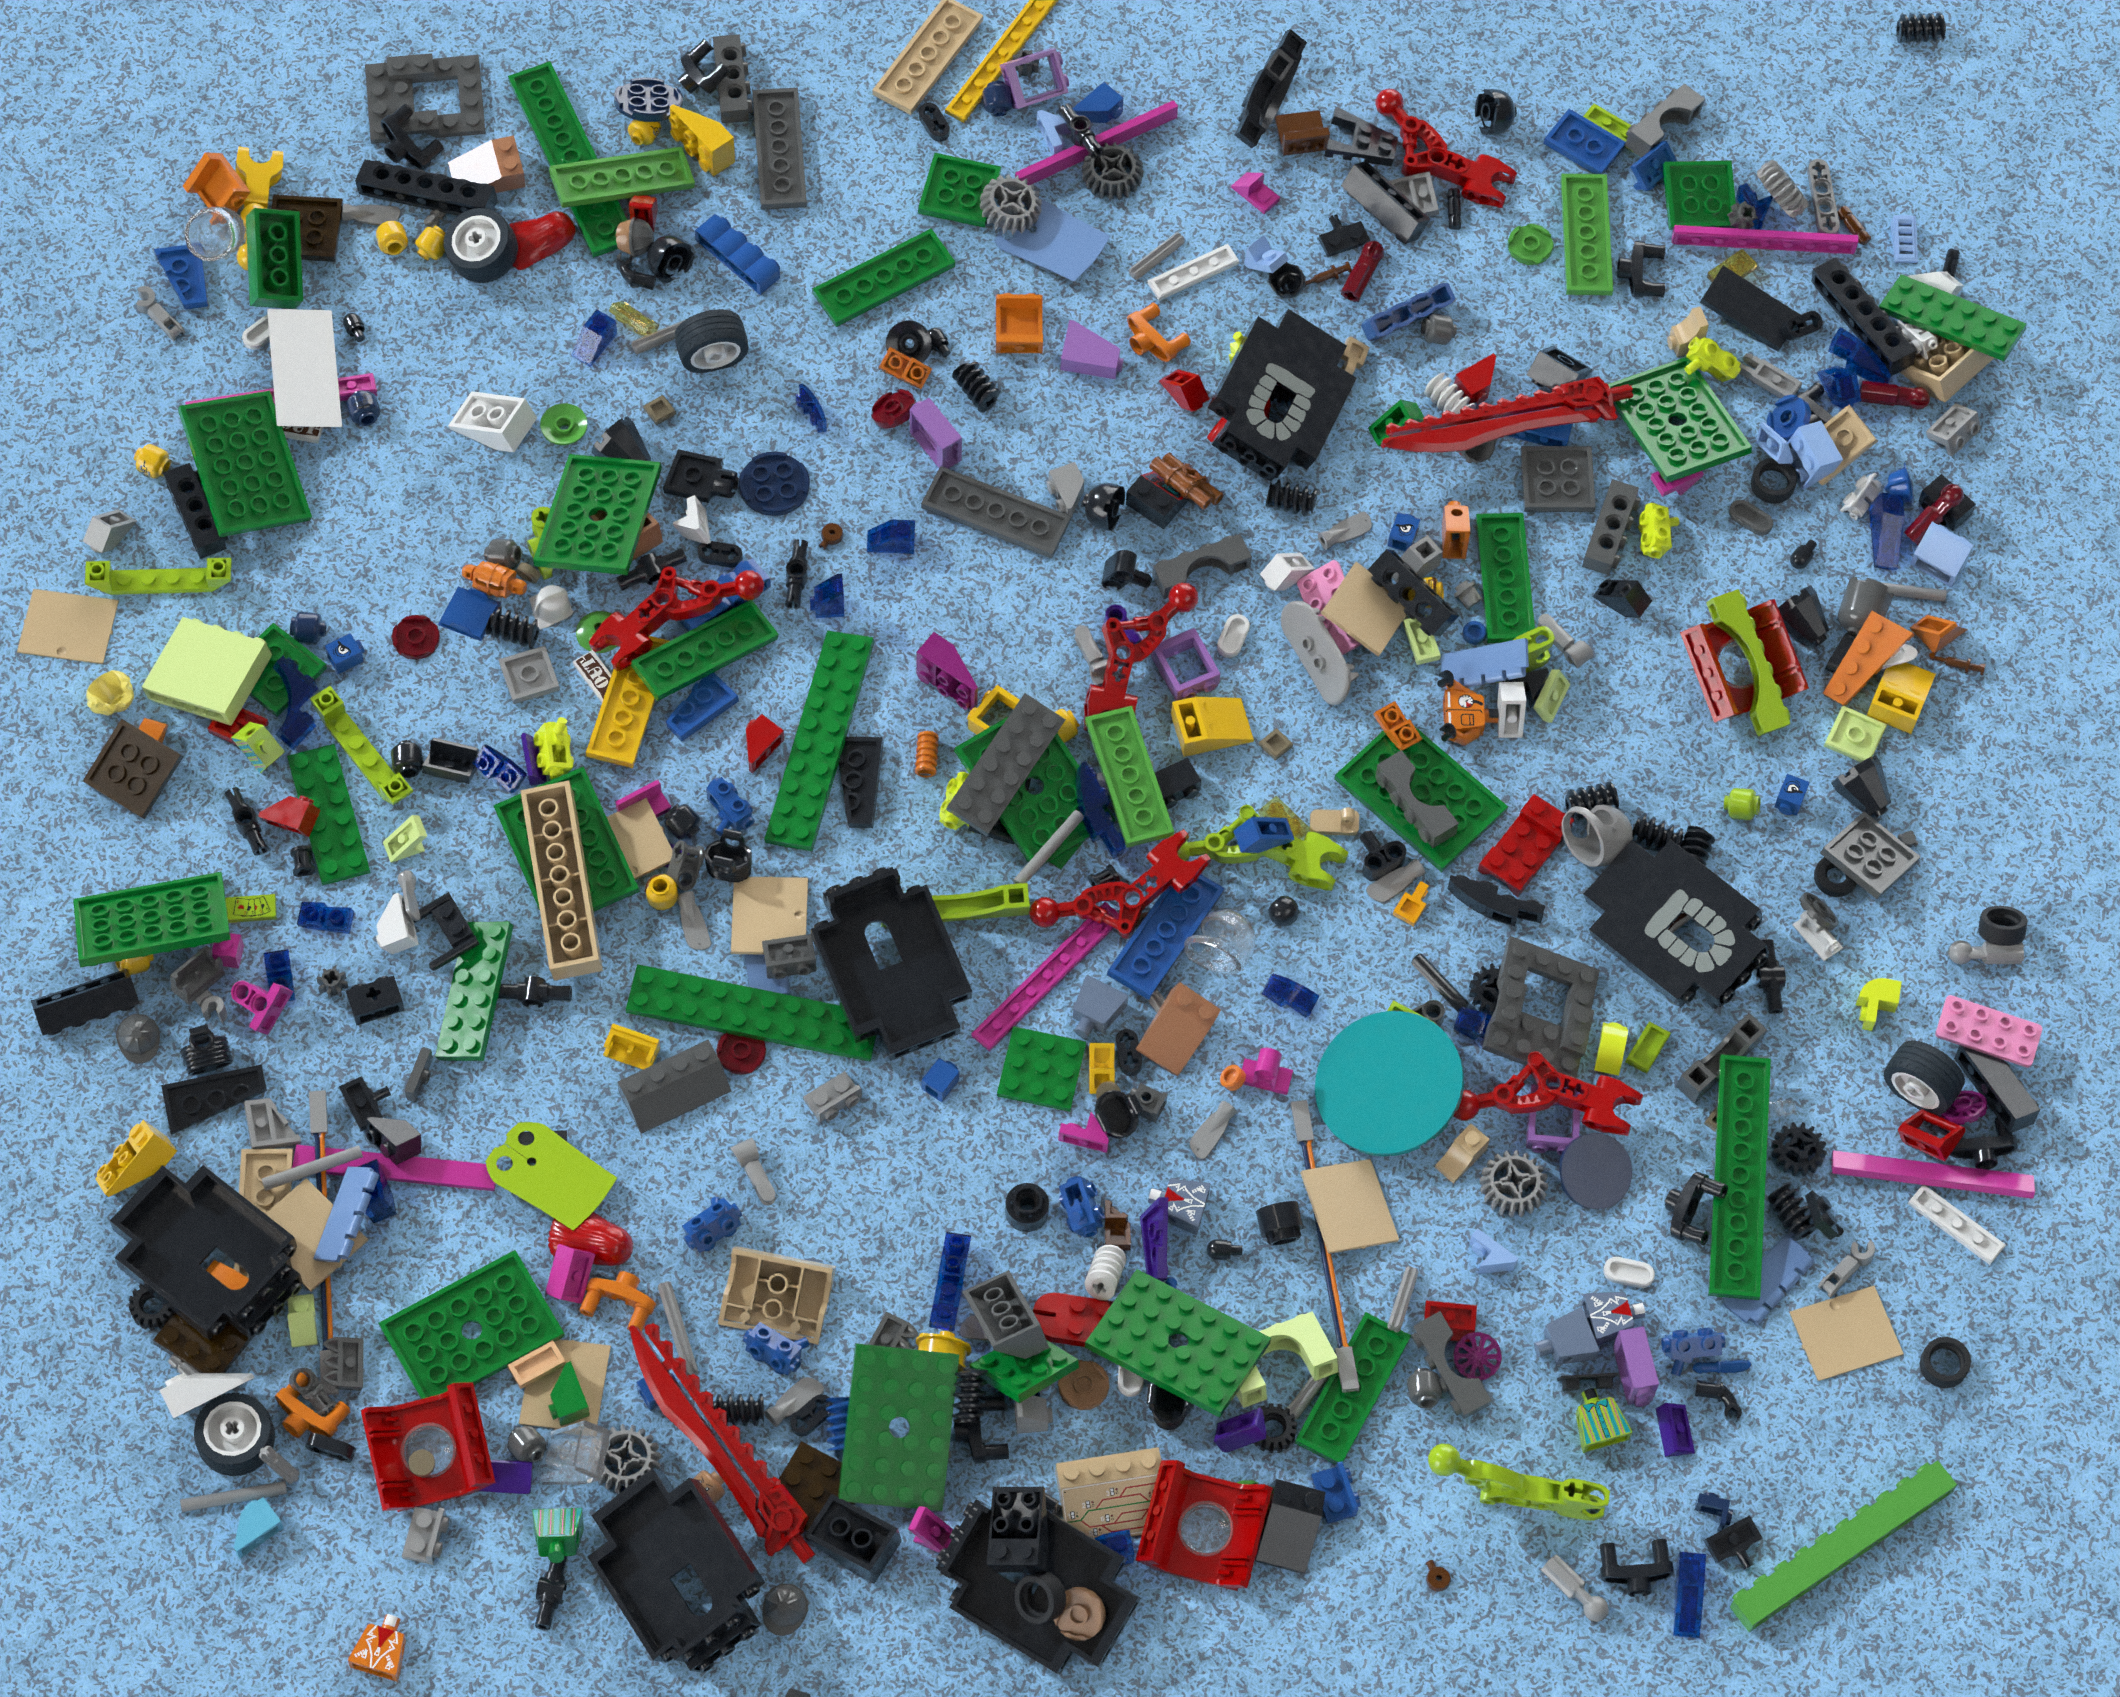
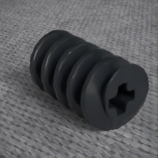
(1920, 26)
(976, 385)
(1291, 498)
(513, 628)
(1592, 796)
(1655, 833)
(1698, 843)
(1791, 1213)
(969, 1394)
(741, 1409)

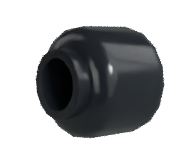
(407, 759)
(682, 821)

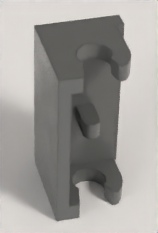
(196, 975)

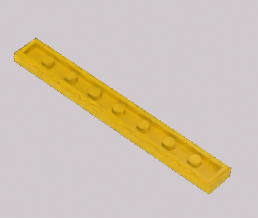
(1002, 52)

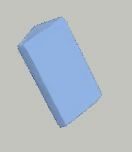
(1774, 444)

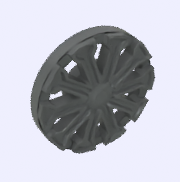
(1818, 910)

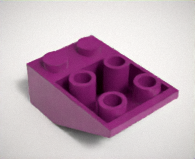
(942, 666)

